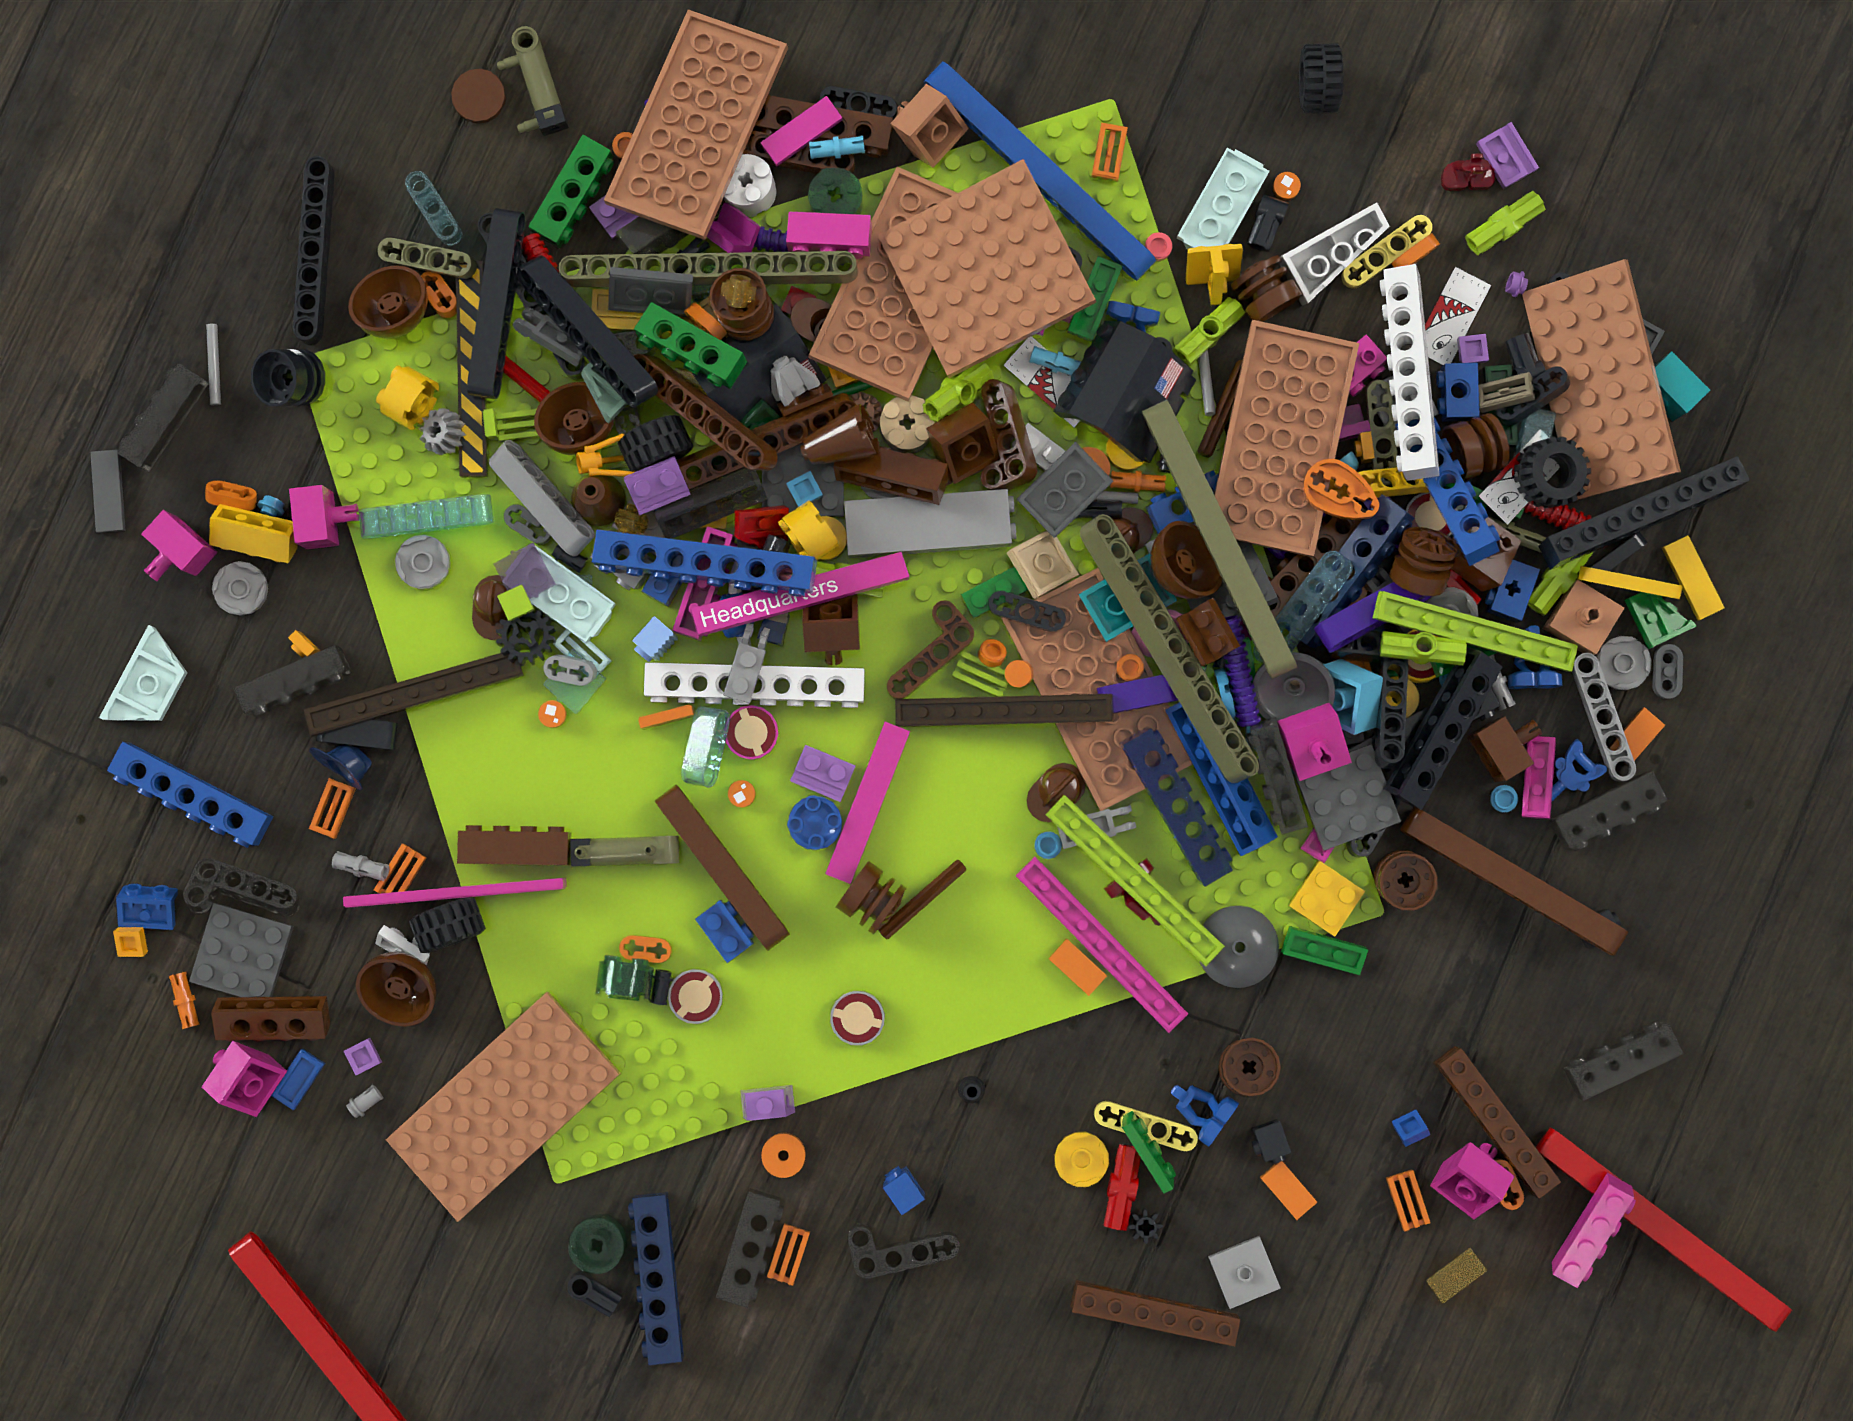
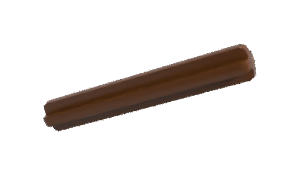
(1221, 417)
(922, 899)

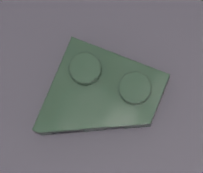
(605, 396)

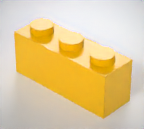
(252, 533)

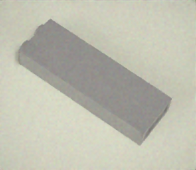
(916, 526)

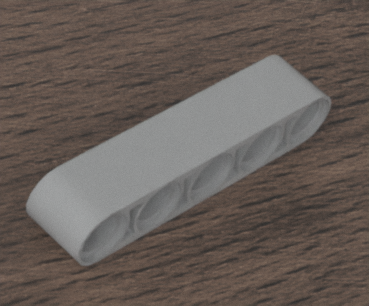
(541, 498)
(1601, 731)

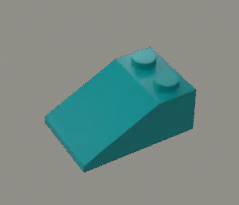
(1106, 608)

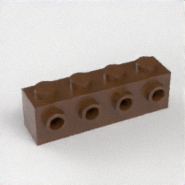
(897, 474)
(514, 847)

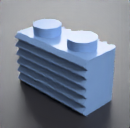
(654, 640)

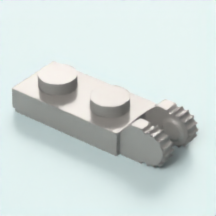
(746, 666)
(1104, 821)

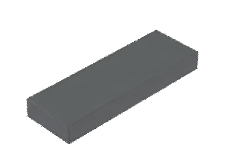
(107, 491)

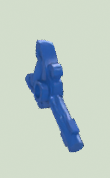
(1569, 777)

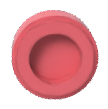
(1159, 245)

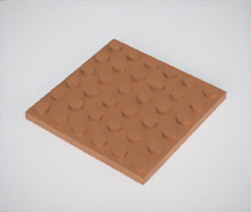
(986, 268)

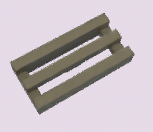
(1506, 396)

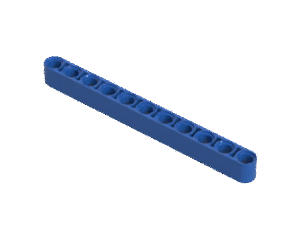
(1050, 179)

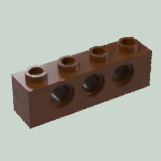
(258, 1012)

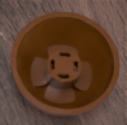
(389, 302)
(570, 419)
(1183, 562)
(397, 989)

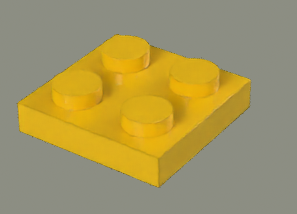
(1326, 898)

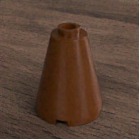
(842, 439)
(604, 504)

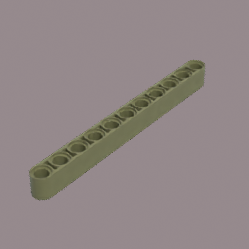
(722, 261)
(1219, 539)
(1169, 649)

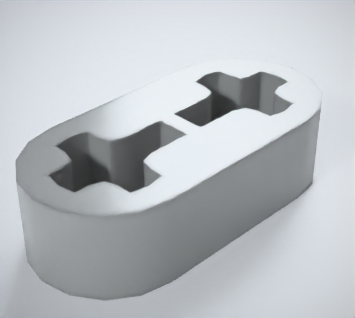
(569, 676)

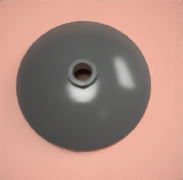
(1282, 699)
(1261, 945)

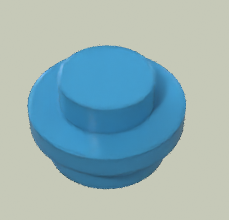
(271, 506)
(1504, 798)
(1048, 845)

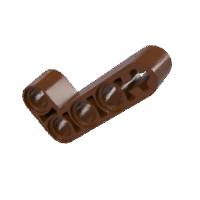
(998, 400)
(927, 657)

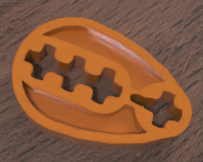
(1344, 476)

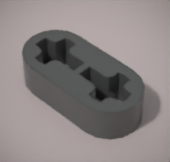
(524, 529)

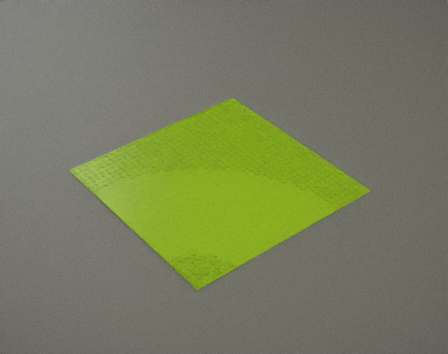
(962, 966)

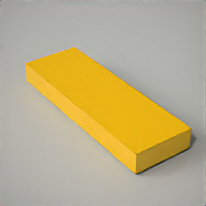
(1693, 578)

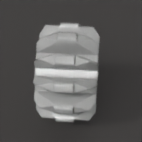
(442, 431)

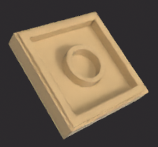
(1042, 564)

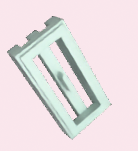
(564, 636)

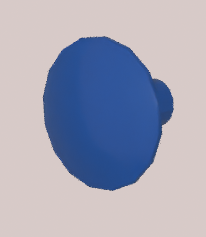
(814, 822)

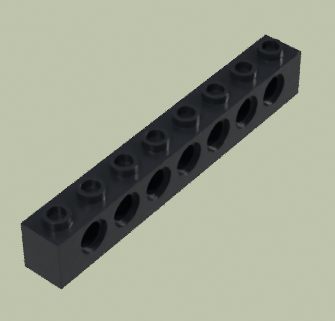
(1643, 513)

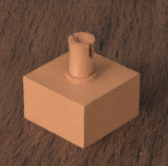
(929, 125)
(1583, 618)

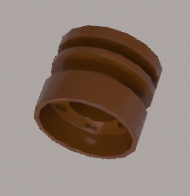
(1266, 289)
(740, 323)
(1478, 445)
(1424, 561)
(1418, 889)
(871, 897)
(1265, 1067)

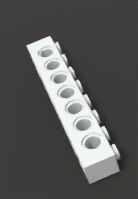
(1425, 461)
(852, 678)

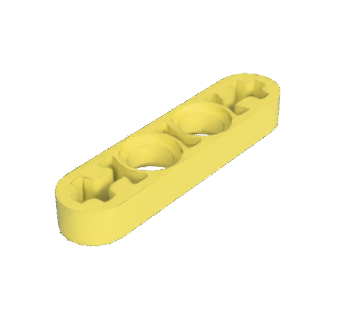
(1386, 251)
(1149, 1120)

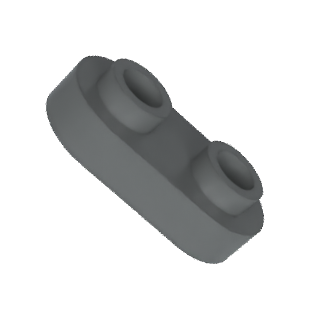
(1668, 672)

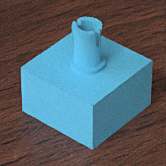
(1355, 695)

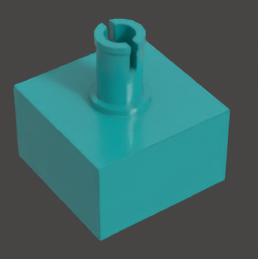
(1678, 386)

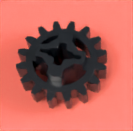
(516, 642)

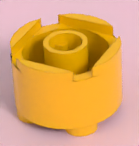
(407, 396)
(808, 531)

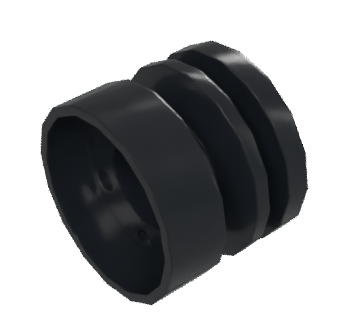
(288, 377)

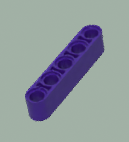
(1357, 619)

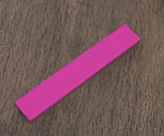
(867, 802)

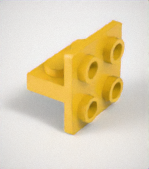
(1215, 267)

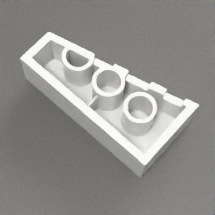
(1326, 255)

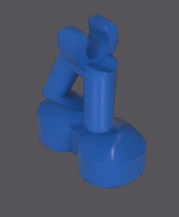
(1139, 315)
(1528, 679)
(1211, 1126)

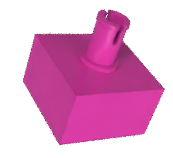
(317, 517)
(177, 546)
(1314, 741)
(243, 1078)
(1473, 1179)

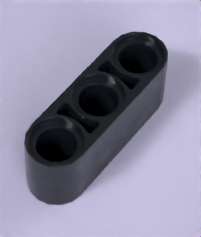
(365, 734)

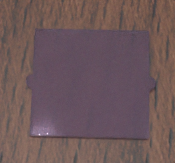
(525, 568)

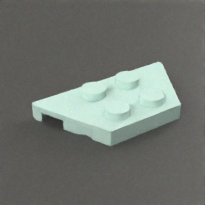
(147, 682)

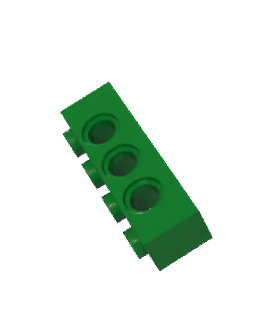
(585, 153)
(658, 320)

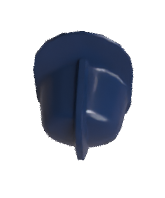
(346, 762)

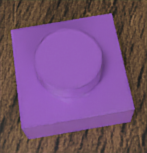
(1473, 349)
(363, 1056)

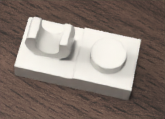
(1044, 449)
(394, 941)

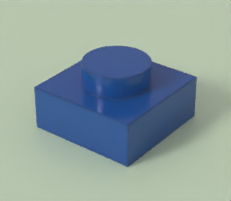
(1410, 1128)

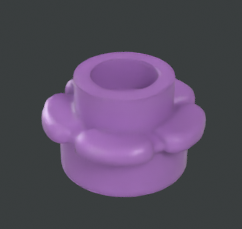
(1516, 283)

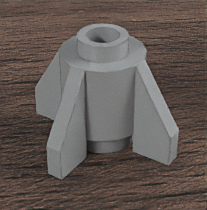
(791, 379)

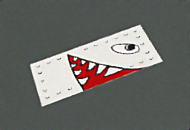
(1453, 314)
(1037, 377)
(1502, 492)

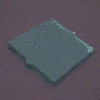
(574, 695)

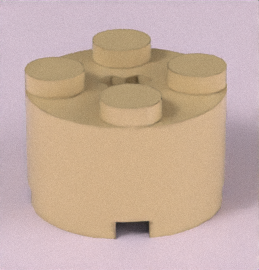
(897, 436)

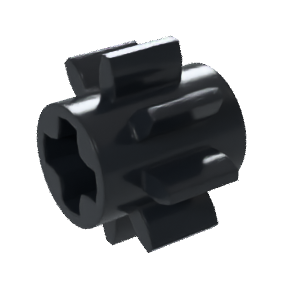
(1151, 1231)

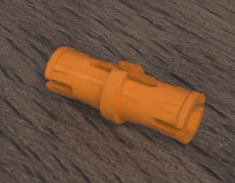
(1138, 481)
(184, 1000)

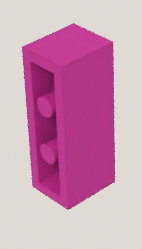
(829, 233)

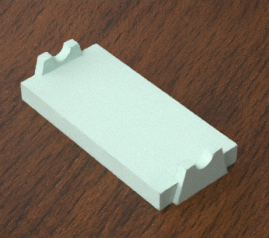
(1223, 201)
(573, 601)

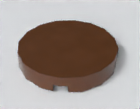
(478, 95)

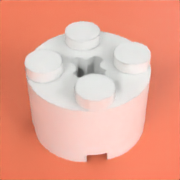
(759, 188)

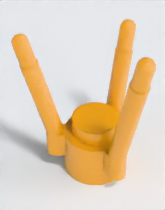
(591, 461)

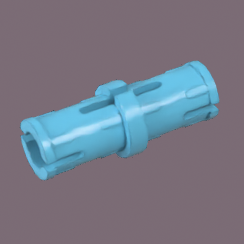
(836, 147)
(1054, 361)

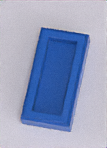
(298, 1079)

